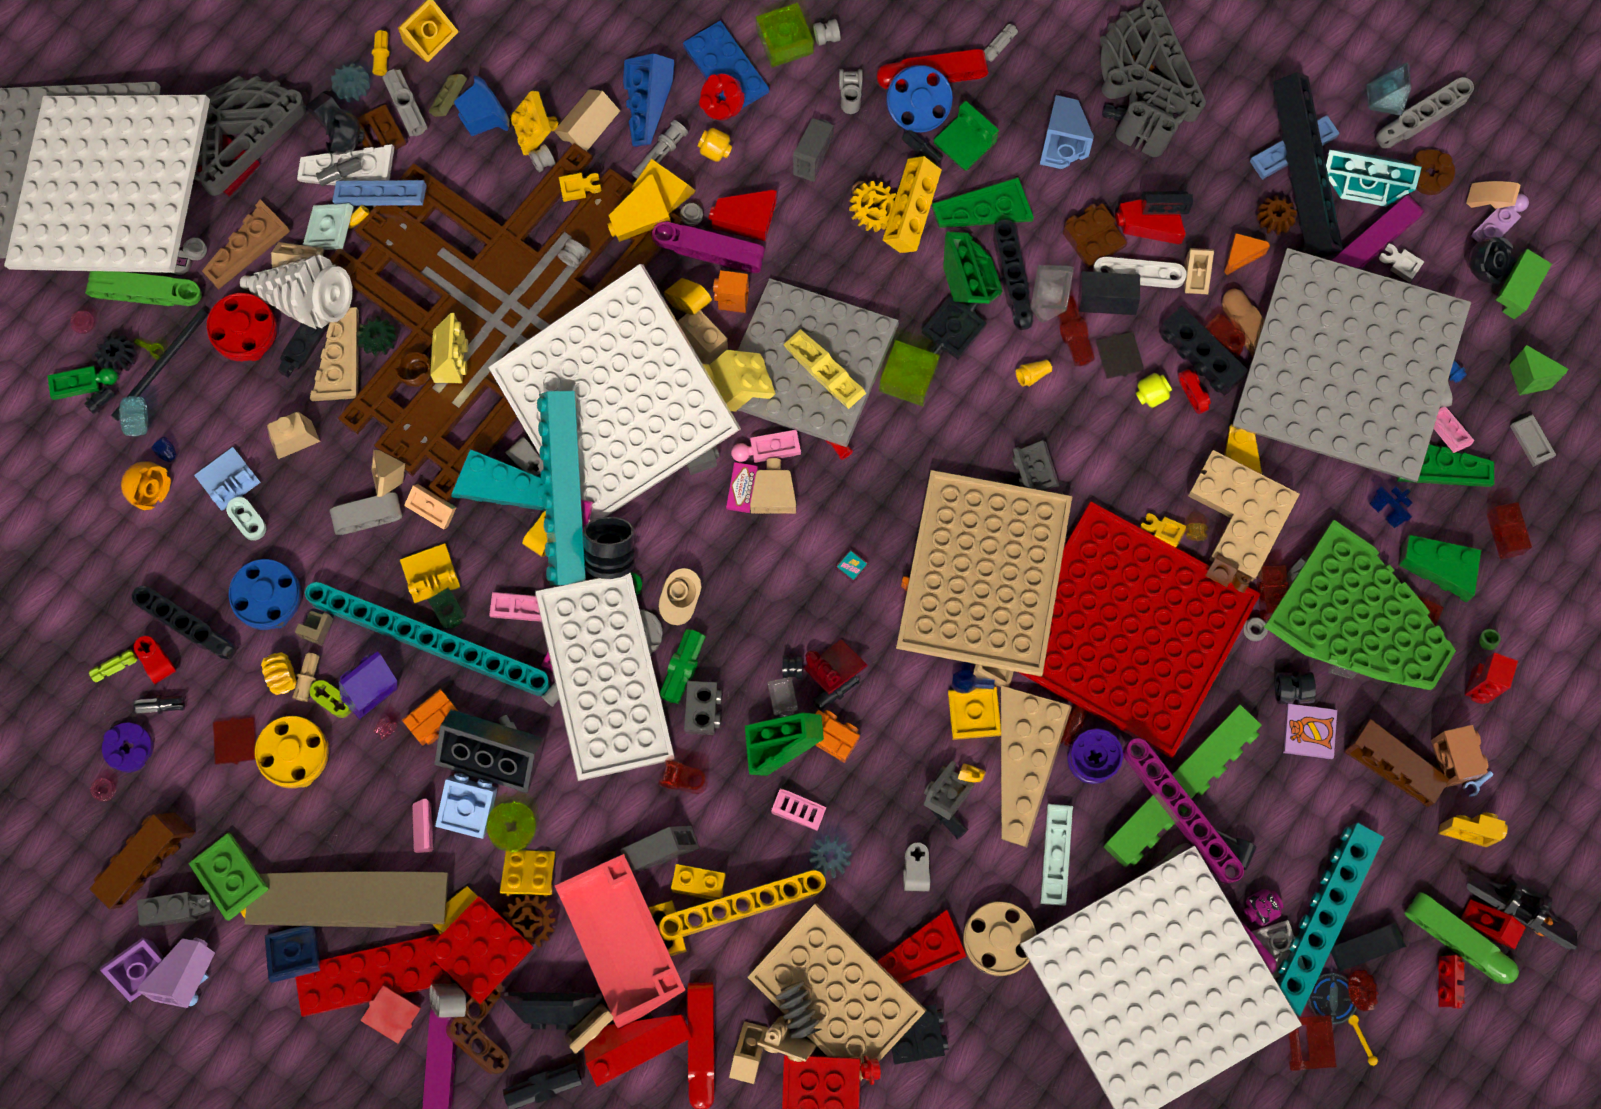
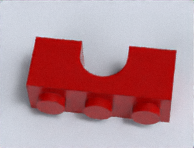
(1491, 679)

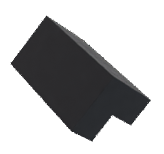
(1109, 293)

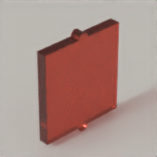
(234, 741)

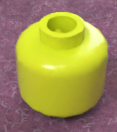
(1153, 390)

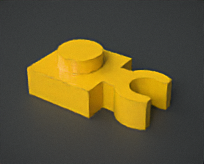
(574, 186)
(1167, 530)

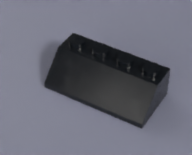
(488, 750)

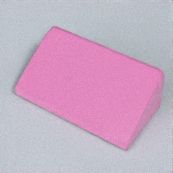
(422, 826)

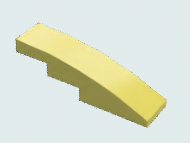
(824, 369)

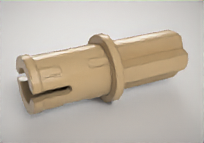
(306, 677)

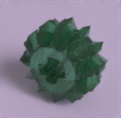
(375, 328)

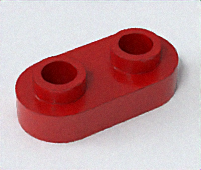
(1190, 383)

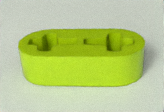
(327, 703)

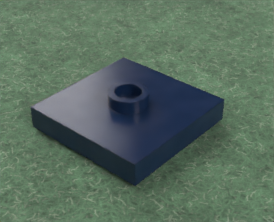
(292, 953)

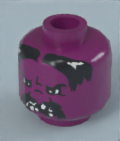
(1263, 907)

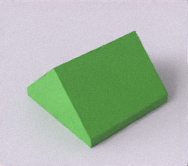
(1535, 371)

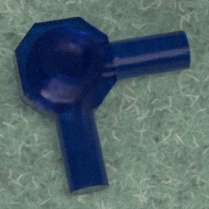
(966, 682)

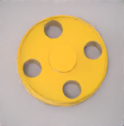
(291, 752)

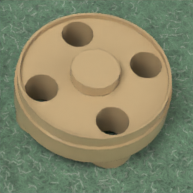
(998, 938)

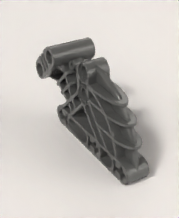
(1162, 96)
(256, 125)

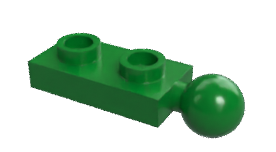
(79, 381)

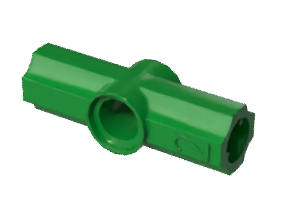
(682, 666)

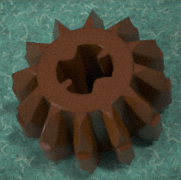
(1268, 217)

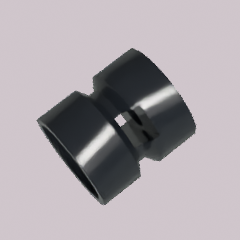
(1298, 688)

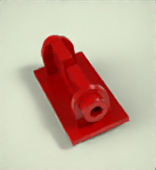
(1450, 970)

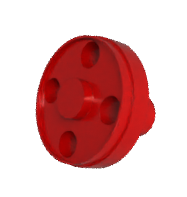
(241, 327)

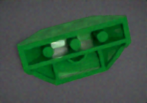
(969, 270)

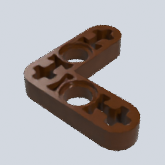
(470, 1025)

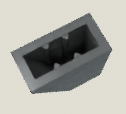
(812, 149)
(660, 848)

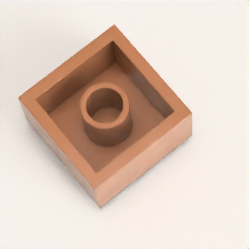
(1460, 755)

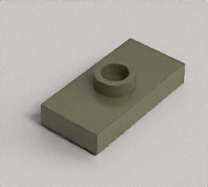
(447, 95)

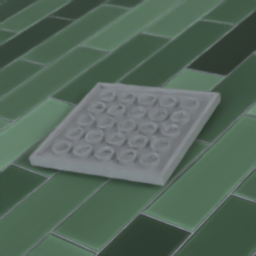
(850, 335)

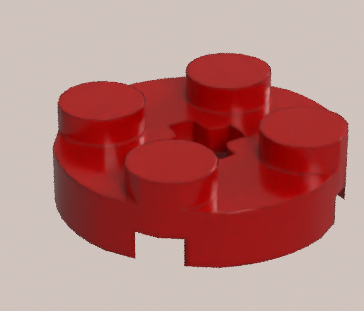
(710, 97)

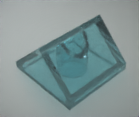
(1390, 91)

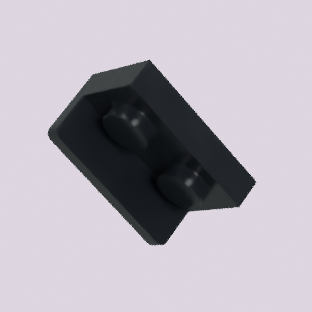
(1166, 202)

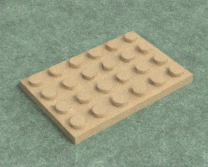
(851, 993)

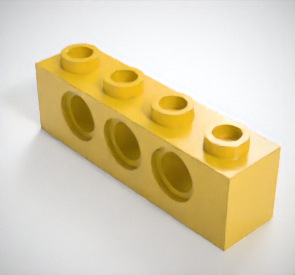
(912, 204)

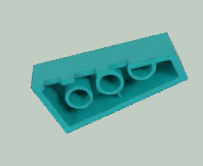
(498, 483)

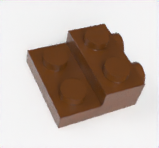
(1094, 234)

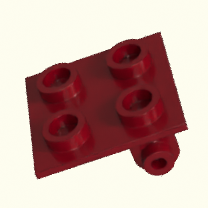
(833, 666)

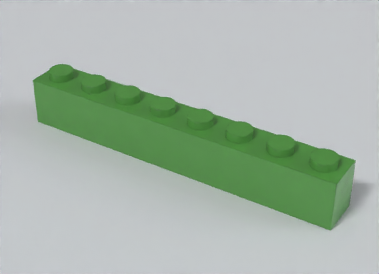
(1192, 776)

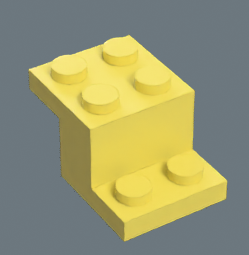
(740, 377)

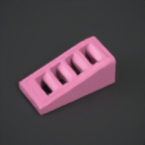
(776, 810)

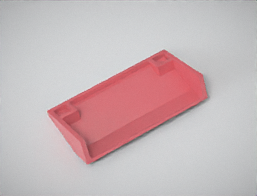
(620, 940)

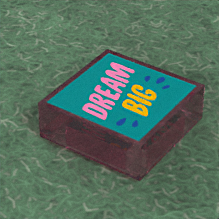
(851, 566)

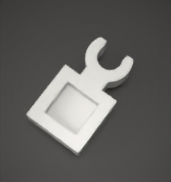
(1404, 264)

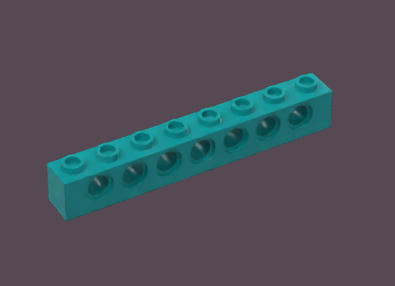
(1367, 844)

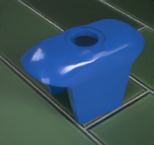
(481, 109)

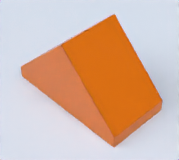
(1244, 251)

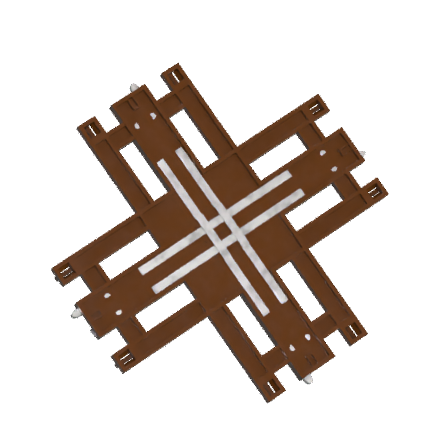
(497, 297)

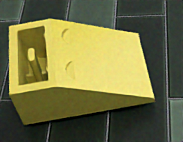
(448, 352)

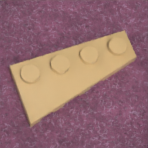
(340, 360)

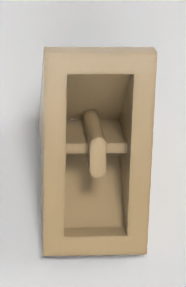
(1198, 270)
(386, 472)

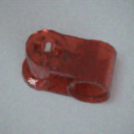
(1226, 334)
(678, 776)

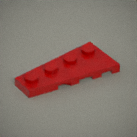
(925, 951)

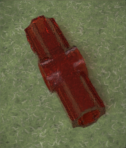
(1075, 334)

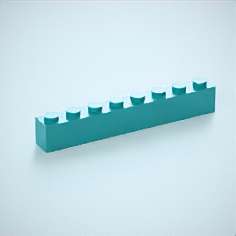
(561, 487)

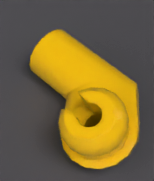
(358, 216)

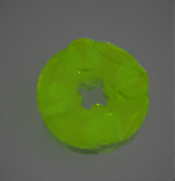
(512, 840)

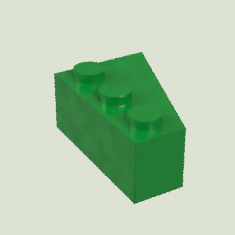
(1443, 563)
(781, 740)

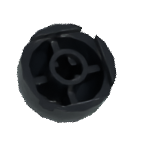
(343, 132)
(1492, 260)

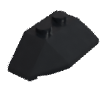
(551, 1008)

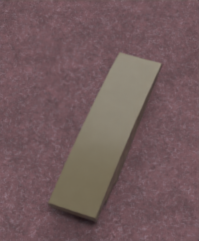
(351, 899)

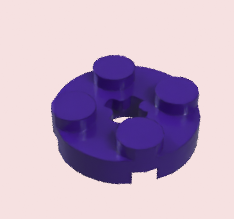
(138, 755)

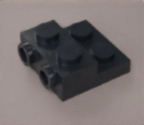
(923, 1039)

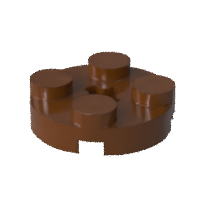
(1444, 169)

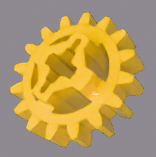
(872, 195)

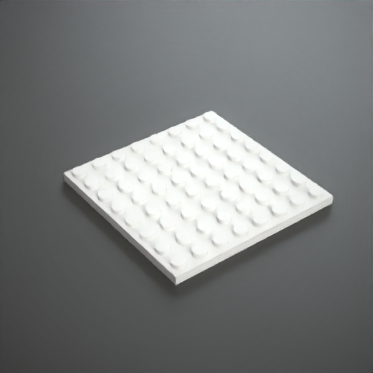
(108, 183)
(636, 386)
(1160, 985)

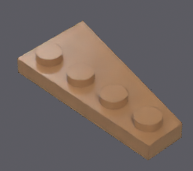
(255, 237)

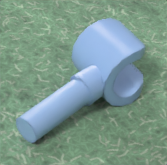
(1478, 783)

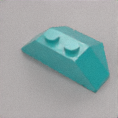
(1370, 177)

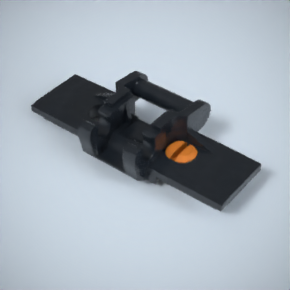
(1507, 900)

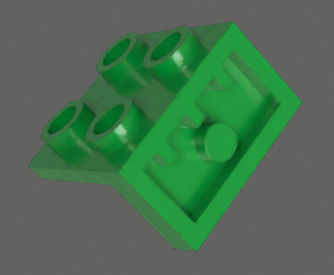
(967, 137)

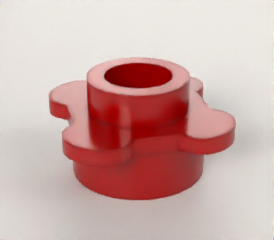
(870, 1070)

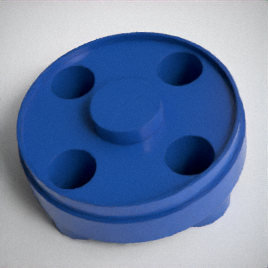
(919, 98)
(264, 594)

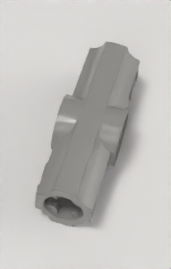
(409, 112)

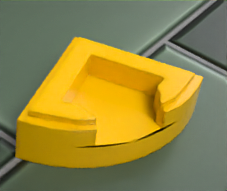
(971, 773)

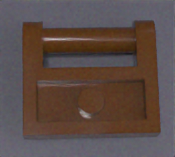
(383, 127)

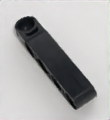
(1020, 309)
(214, 643)

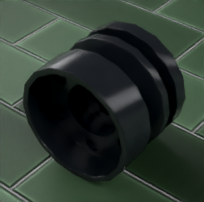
(609, 547)

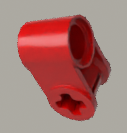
(155, 662)

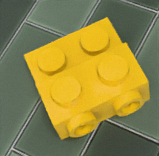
(1480, 830)

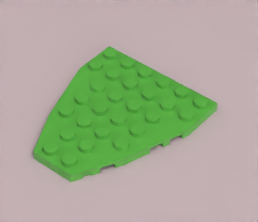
(1359, 615)

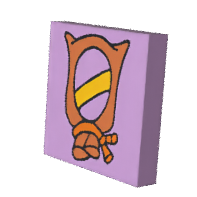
(1310, 731)

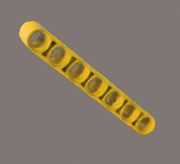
(751, 897)

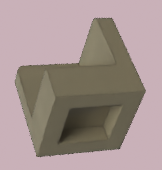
(315, 627)

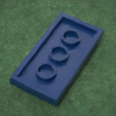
(718, 53)

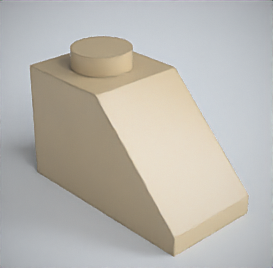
(748, 1053)

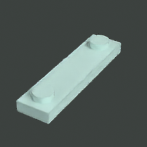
(1056, 854)

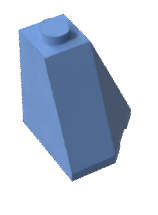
(1067, 134)

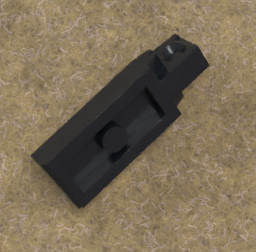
(300, 348)

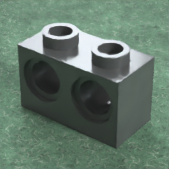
(696, 708)

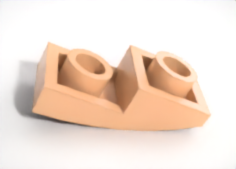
(1496, 193)

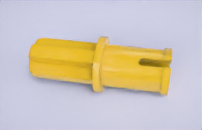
(380, 53)

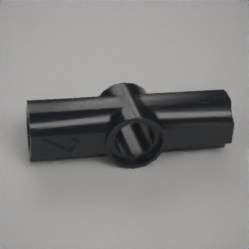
(542, 1087)

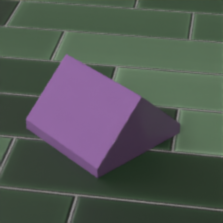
(132, 967)

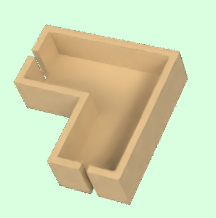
(1252, 502)

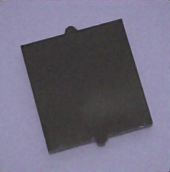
(1119, 355)

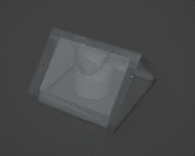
(1051, 291)

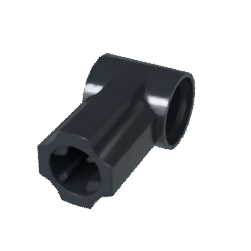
(1241, 848)

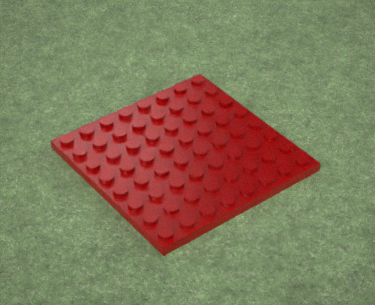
(1138, 629)

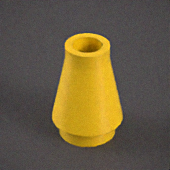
(1030, 373)

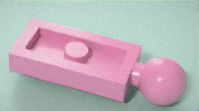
(768, 446)

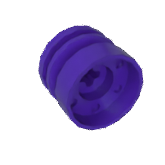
(1100, 743)

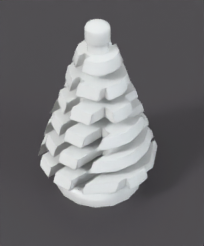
(304, 290)

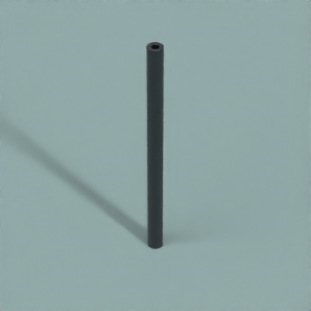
(164, 358)

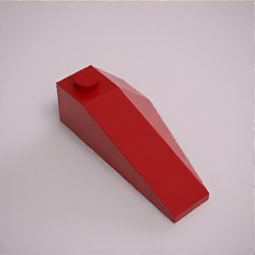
(627, 1047)

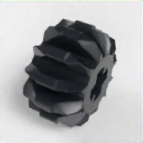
(116, 353)

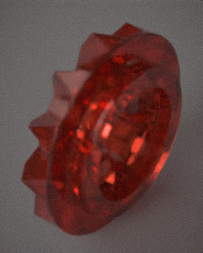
(1362, 999)

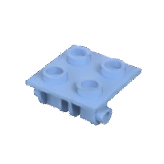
(227, 478)

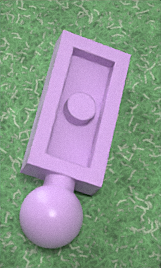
(1501, 220)

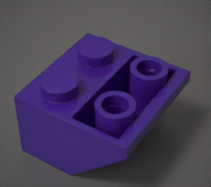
(367, 685)

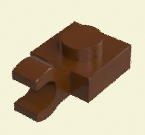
(1226, 571)

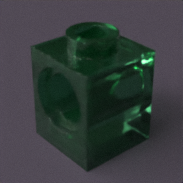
(440, 601)

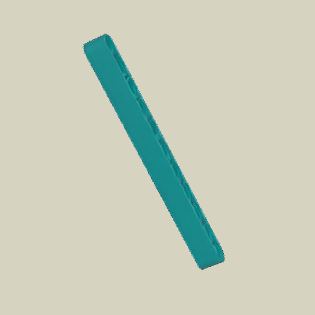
(417, 633)

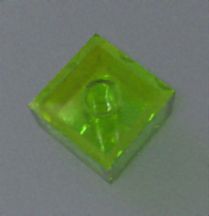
(784, 35)
(909, 373)

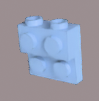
(466, 805)

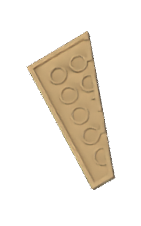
(1029, 746)

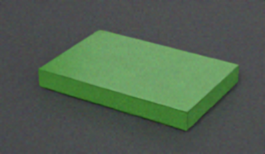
(228, 876)

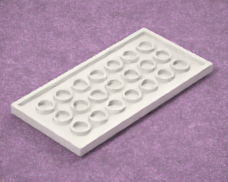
(604, 676)

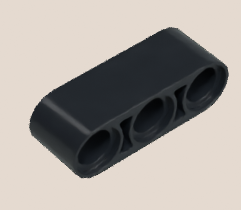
(1367, 947)

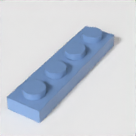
(1275, 157)
(379, 192)

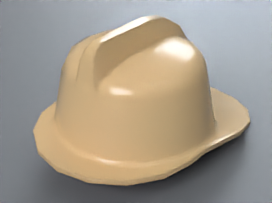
(679, 596)

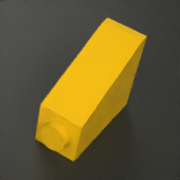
(638, 211)

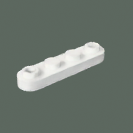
(1151, 272)

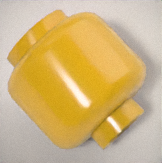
(714, 144)

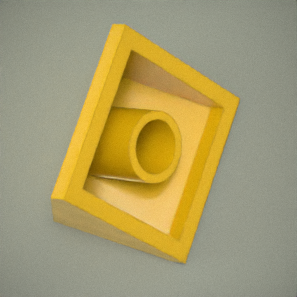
(427, 30)
(671, 188)

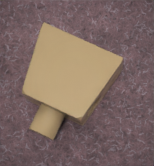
(291, 434)
(773, 490)

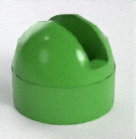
(1494, 639)

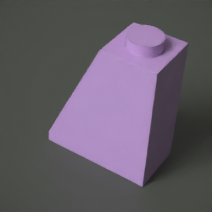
(178, 973)

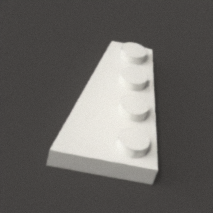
(375, 163)

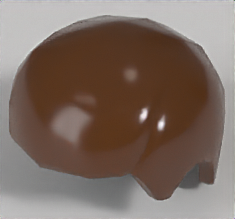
(414, 369)

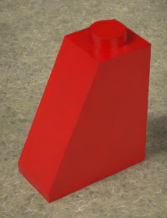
(745, 214)
(1155, 227)

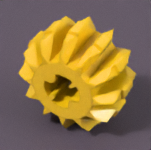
(279, 673)

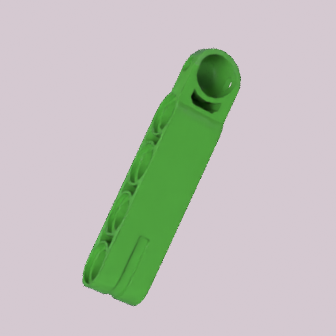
(142, 288)
(1462, 939)

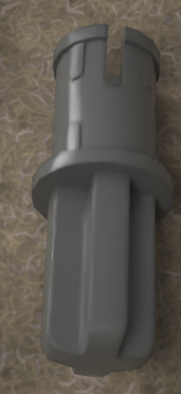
(339, 171)

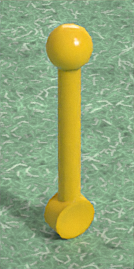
(1372, 1060)

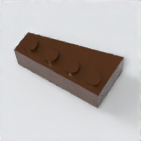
(1396, 763)
(140, 858)

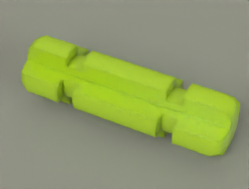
(112, 665)

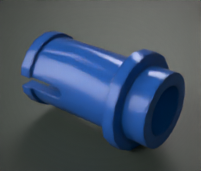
(1457, 373)

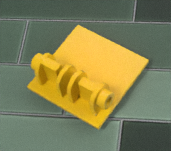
(429, 573)
(528, 873)

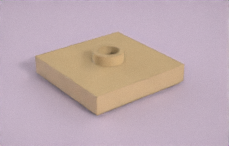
(588, 1028)

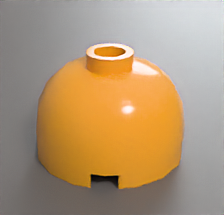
(145, 484)

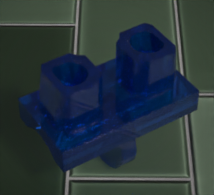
(1383, 498)

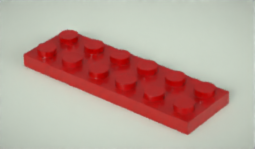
(360, 976)

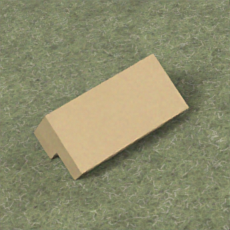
(587, 119)

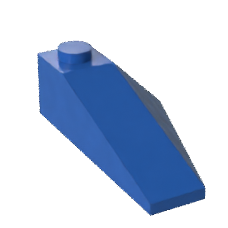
(648, 85)

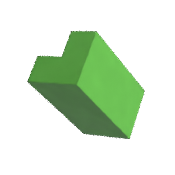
(1522, 283)

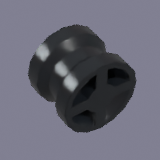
(792, 667)

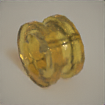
(1196, 531)

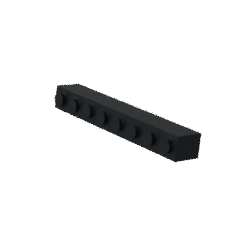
(1307, 165)

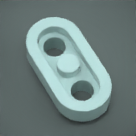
(247, 519)

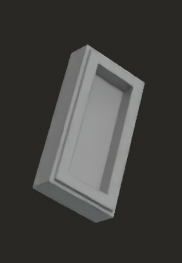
(1533, 440)

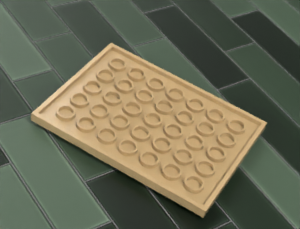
(985, 573)

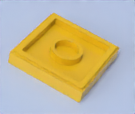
(974, 714)

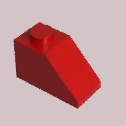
(1493, 924)

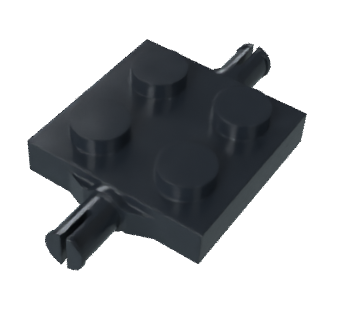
(954, 328)

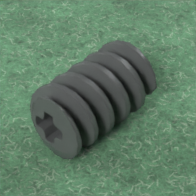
(798, 1010)

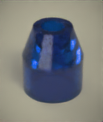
(164, 449)

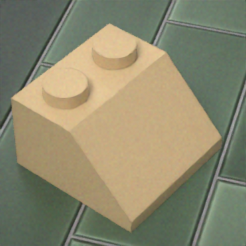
(703, 337)

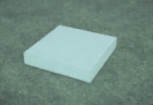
(328, 226)

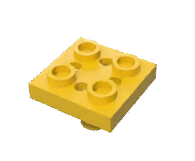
(532, 123)

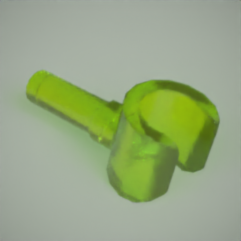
(151, 348)

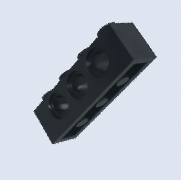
(1200, 338)

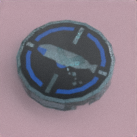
(1331, 998)

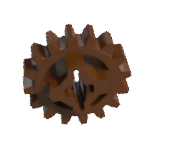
(528, 909)

